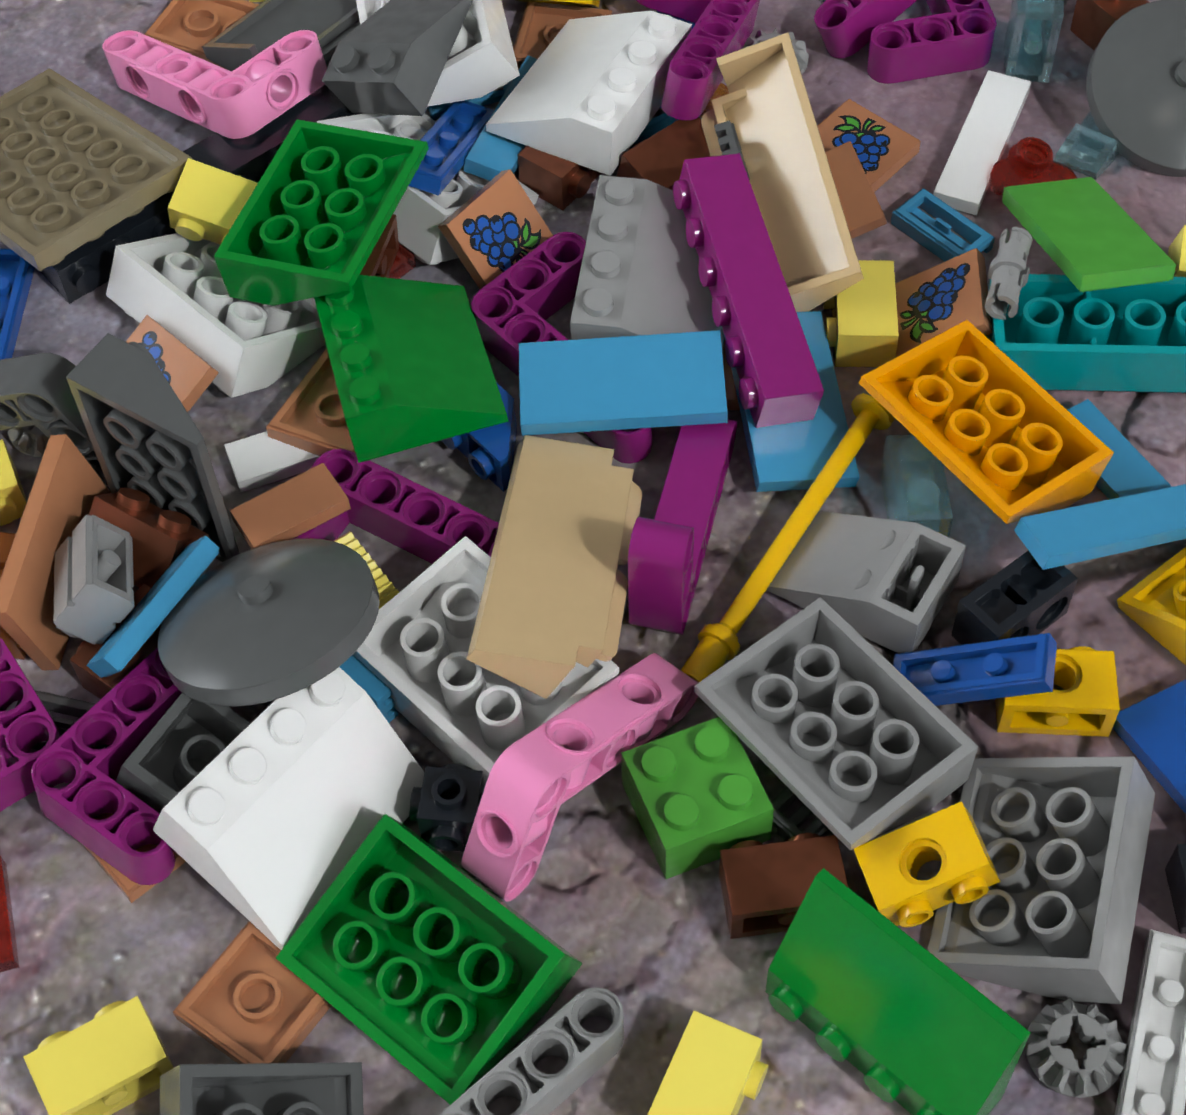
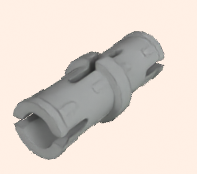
(1008, 273)

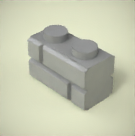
(93, 580)

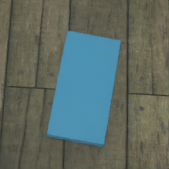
(622, 383)
(796, 452)

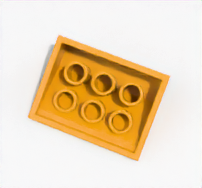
(990, 423)

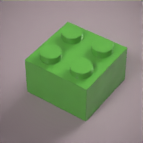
(695, 795)

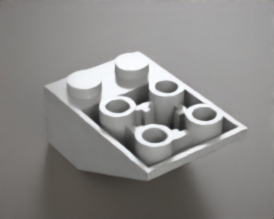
(875, 574)

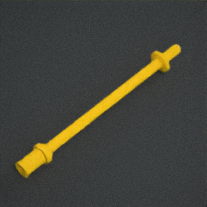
(720, 639)

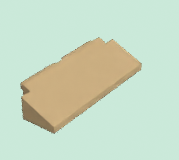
(786, 169)
(555, 563)

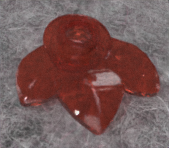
(1027, 163)

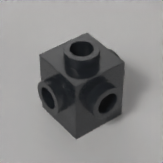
(447, 805)

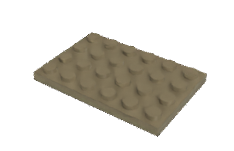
(73, 168)

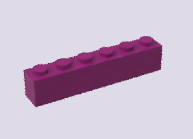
(747, 291)

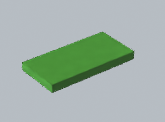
(1088, 234)

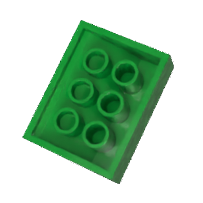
(316, 213)
(407, 364)
(427, 960)
(891, 1007)

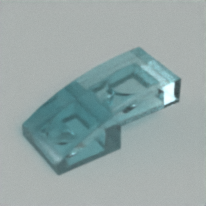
(1087, 149)

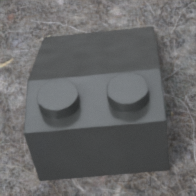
(396, 56)
(178, 749)
(263, 1089)

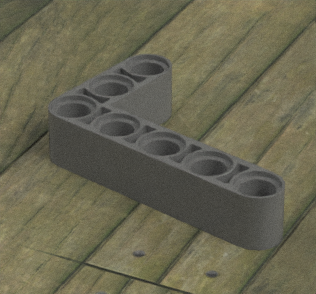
(38, 394)

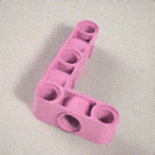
(212, 96)
(562, 760)

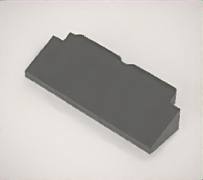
(277, 18)

